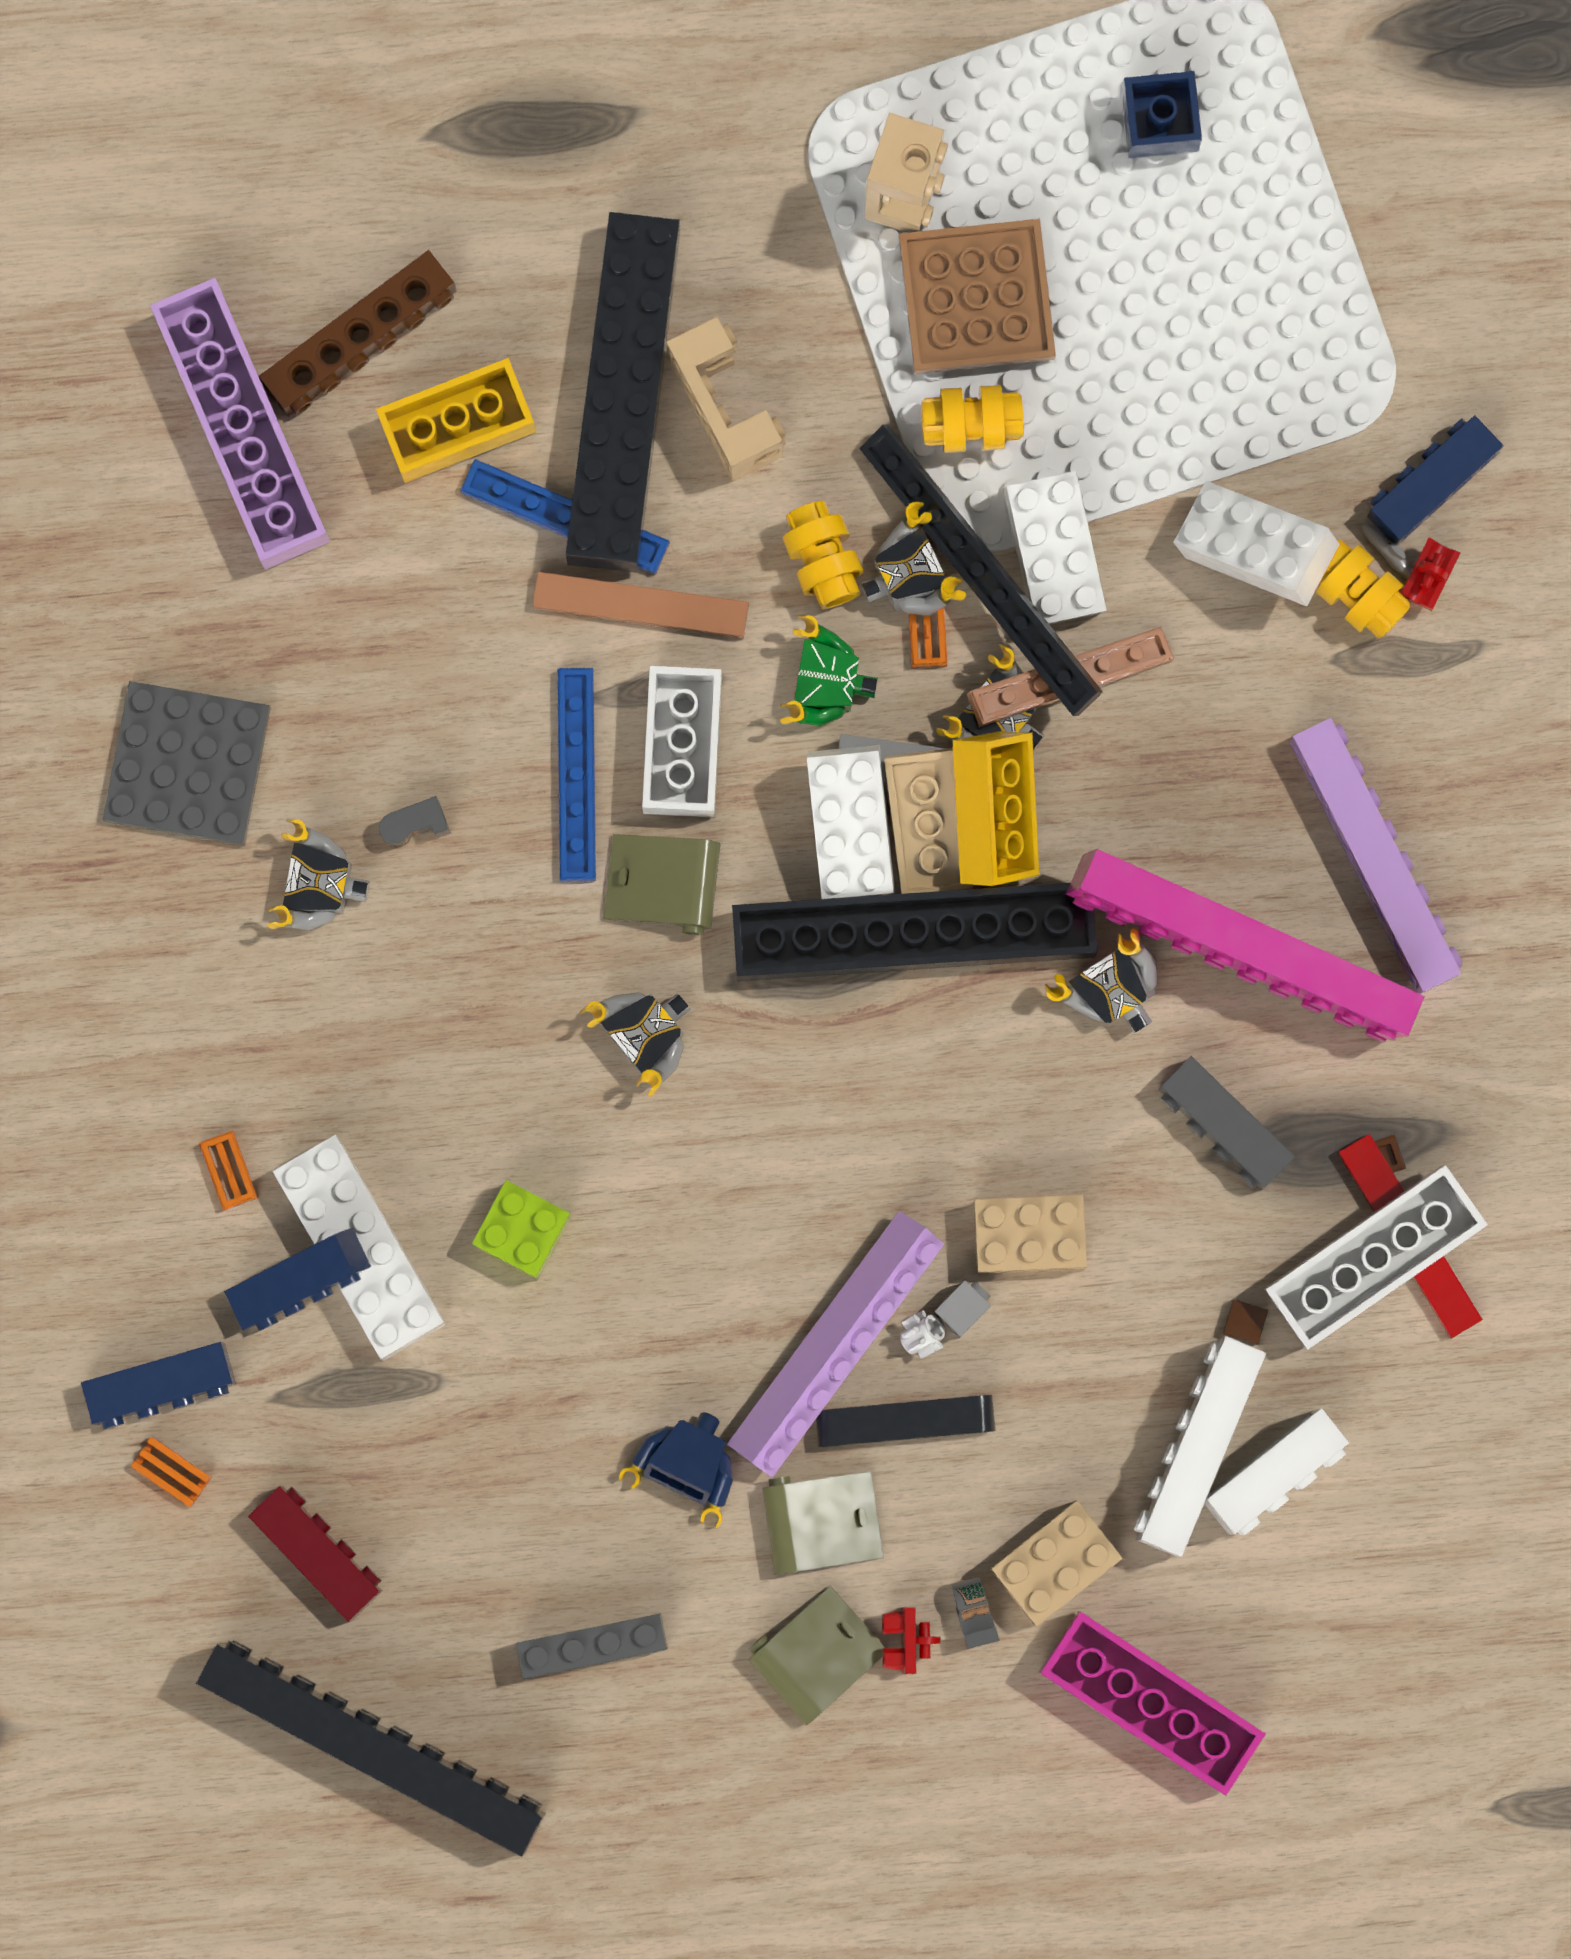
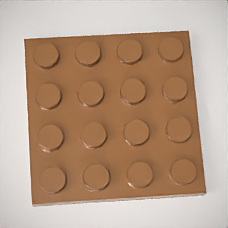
(977, 296)

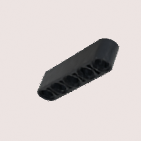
(905, 1420)

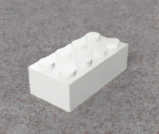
(1256, 543)
(1055, 547)
(682, 741)
(850, 822)
(1275, 1471)

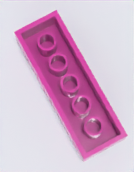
(1152, 1703)

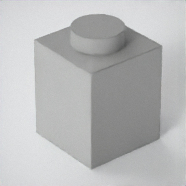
(963, 1307)

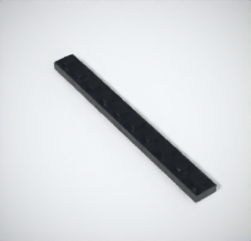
(982, 572)

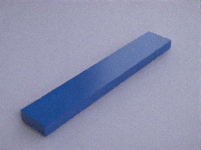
(542, 507)
(576, 774)

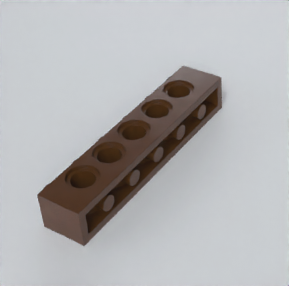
(421, 273)

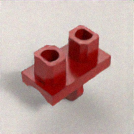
(1430, 574)
(905, 1623)

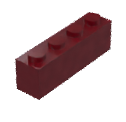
(315, 1553)

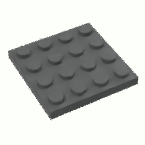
(186, 763)

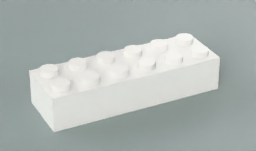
(333, 1198)
(1375, 1256)
(1200, 1446)

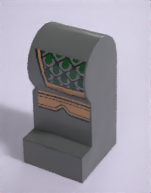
(402, 825)
(974, 1613)

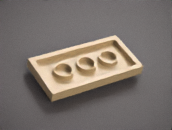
(924, 820)

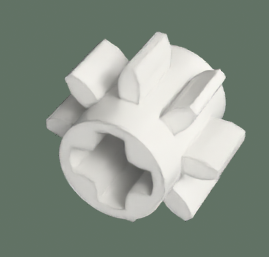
(922, 1334)

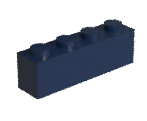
(1434, 480)
(298, 1279)
(158, 1384)

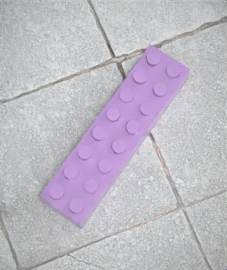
(240, 423)

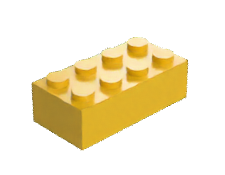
(456, 420)
(996, 808)

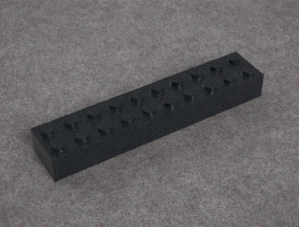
(623, 392)
(910, 932)
(372, 1748)

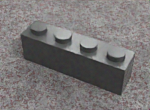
(1226, 1123)
(591, 1646)

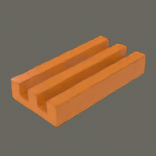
(928, 661)
(238, 1199)
(145, 1454)

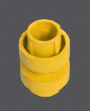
(992, 418)
(818, 541)
(1351, 578)

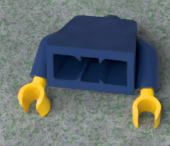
(688, 1462)

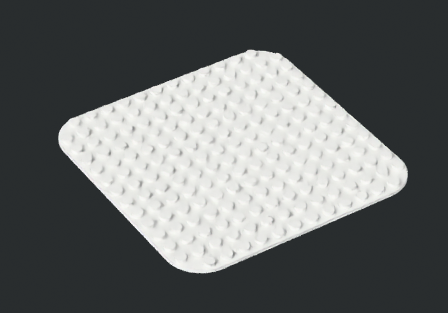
(1192, 295)

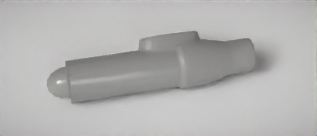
(1391, 552)

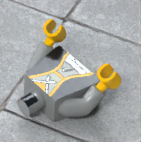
(910, 570)
(966, 723)
(316, 881)
(1113, 985)
(643, 1032)

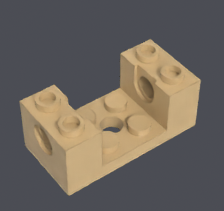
(905, 174)
(696, 358)

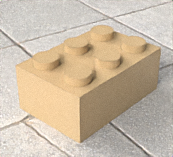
(1030, 1234)
(1056, 1563)

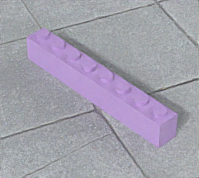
(1375, 856)
(835, 1344)

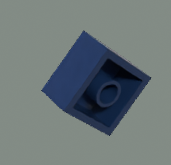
(1161, 114)

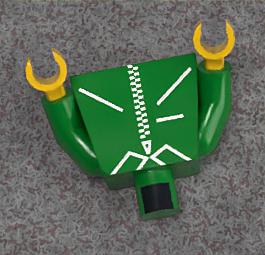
(825, 677)

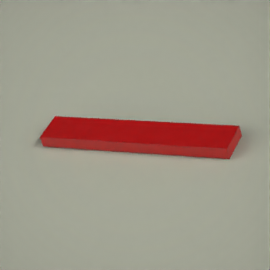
(1436, 1281)

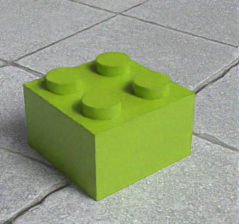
(522, 1229)

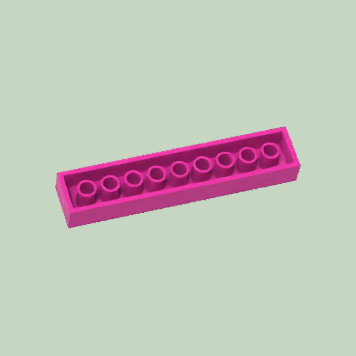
(1244, 945)

